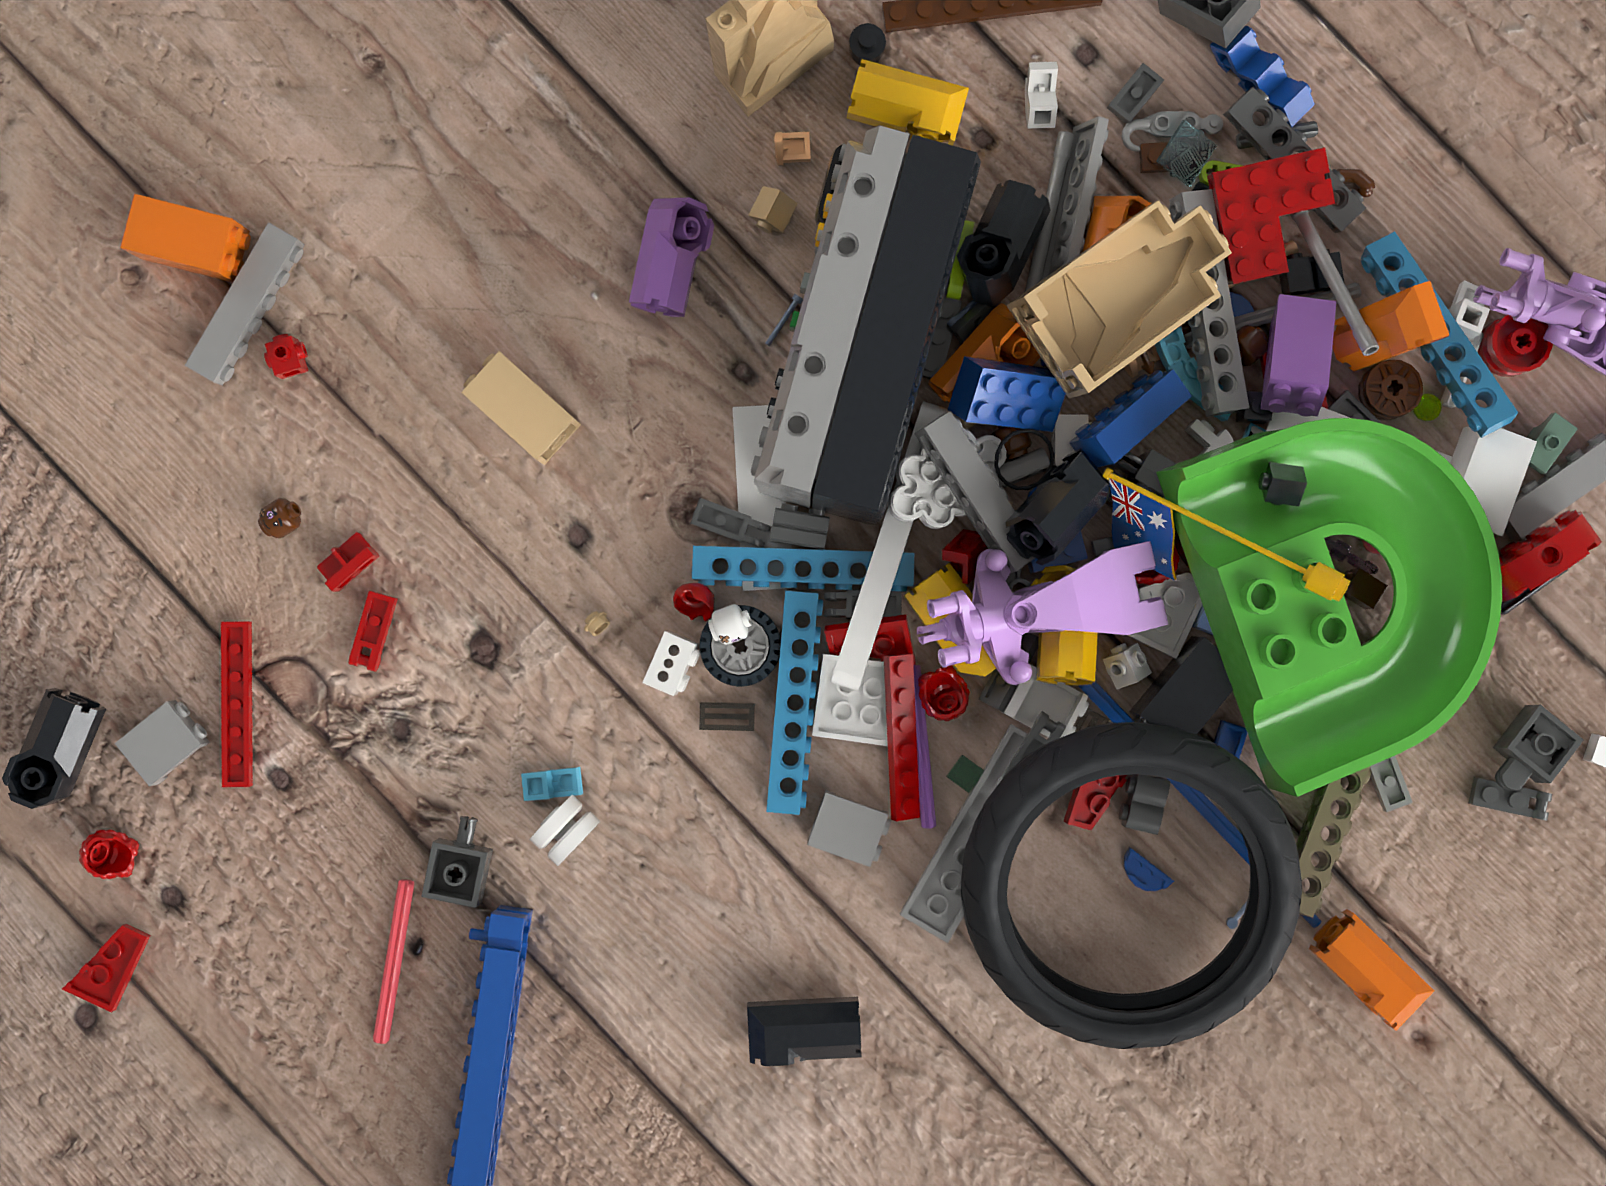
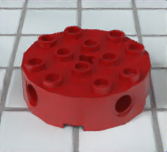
(1545, 553)

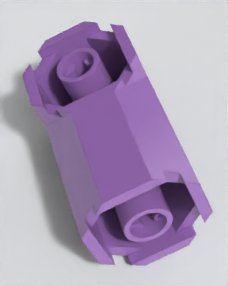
(668, 255)

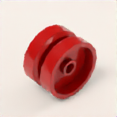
(1514, 346)

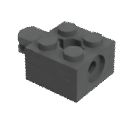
(1144, 469)
(1538, 758)

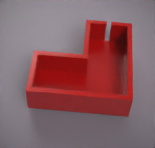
(1254, 198)

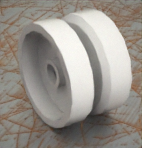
(562, 828)

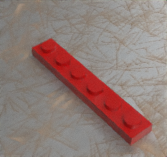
(236, 704)
(901, 736)

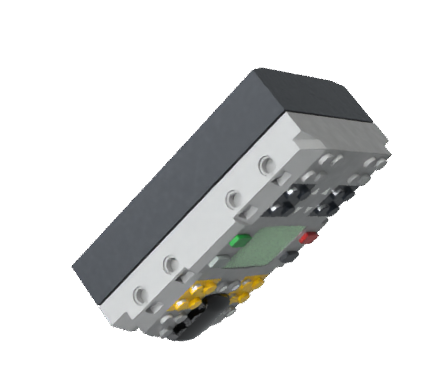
(865, 322)

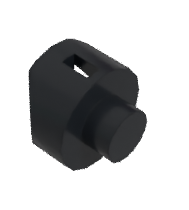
(867, 43)

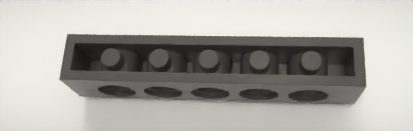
(1260, 137)

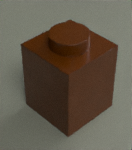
(1363, 588)

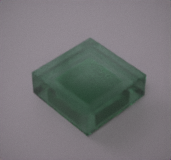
(965, 773)

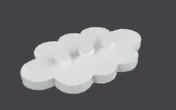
(924, 491)

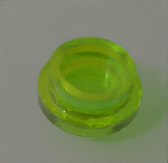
(1428, 408)

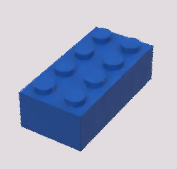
(1006, 395)
(1131, 417)

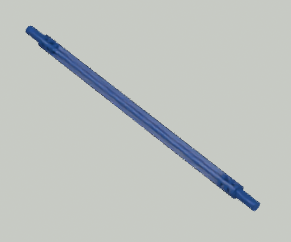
(1193, 796)

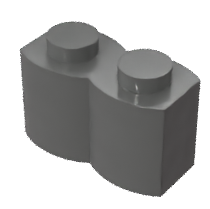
(1145, 803)

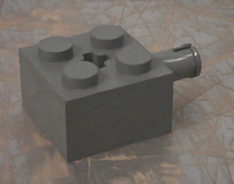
(471, 860)

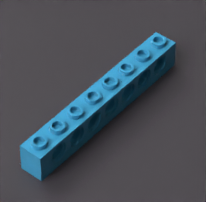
(1468, 362)
(706, 556)
(778, 799)

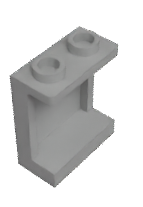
(162, 741)
(848, 829)

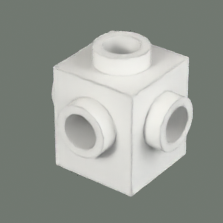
(1126, 665)

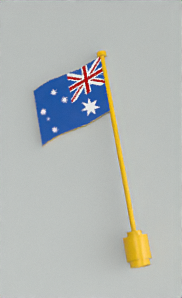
(1146, 517)

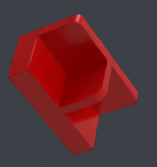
(964, 552)
(347, 562)

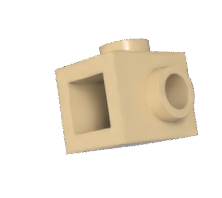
(772, 210)

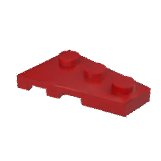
(891, 639)
(1091, 801)
(110, 970)

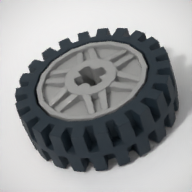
(748, 666)

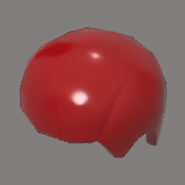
(694, 600)

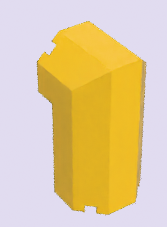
(907, 102)
(941, 585)
(1065, 654)

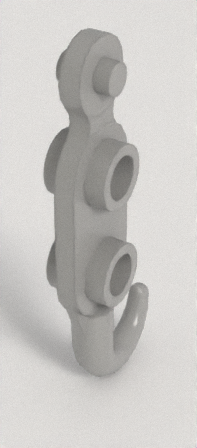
(1166, 123)

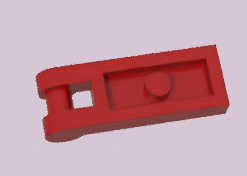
(372, 630)

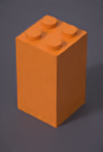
(185, 238)

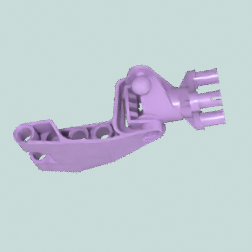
(1559, 305)
(1090, 599)

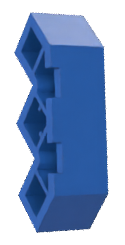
(1264, 72)

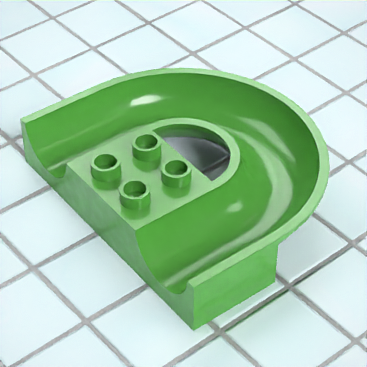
(1294, 659)

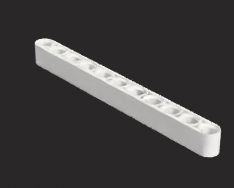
(878, 579)

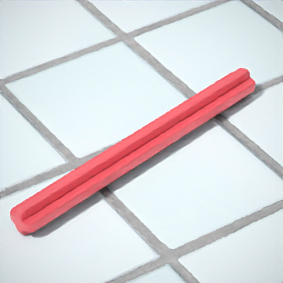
(393, 961)

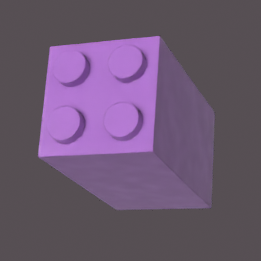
(1298, 355)

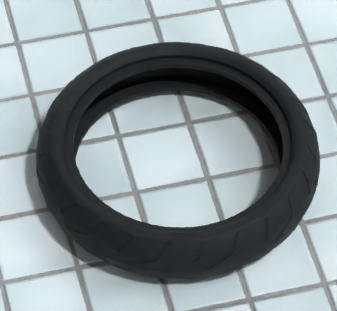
(1152, 1016)

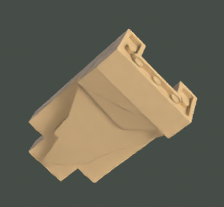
(766, 46)
(1121, 295)

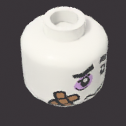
(729, 624)

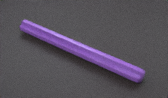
(926, 797)

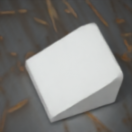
(1596, 750)

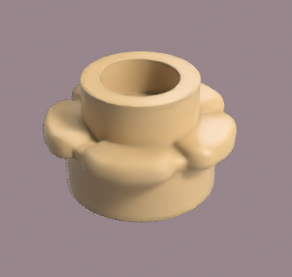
(596, 623)

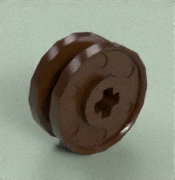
(1405, 383)

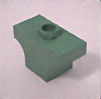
(1551, 440)

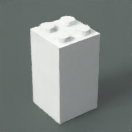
(1493, 470)

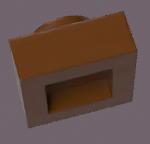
(1148, 156)

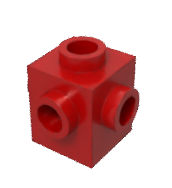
(286, 356)

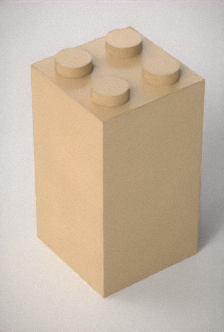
(520, 407)

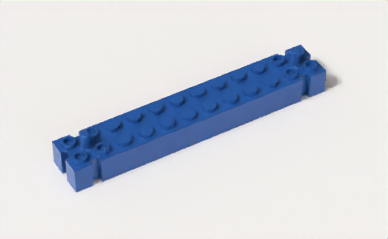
(492, 1045)

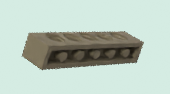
(1330, 850)

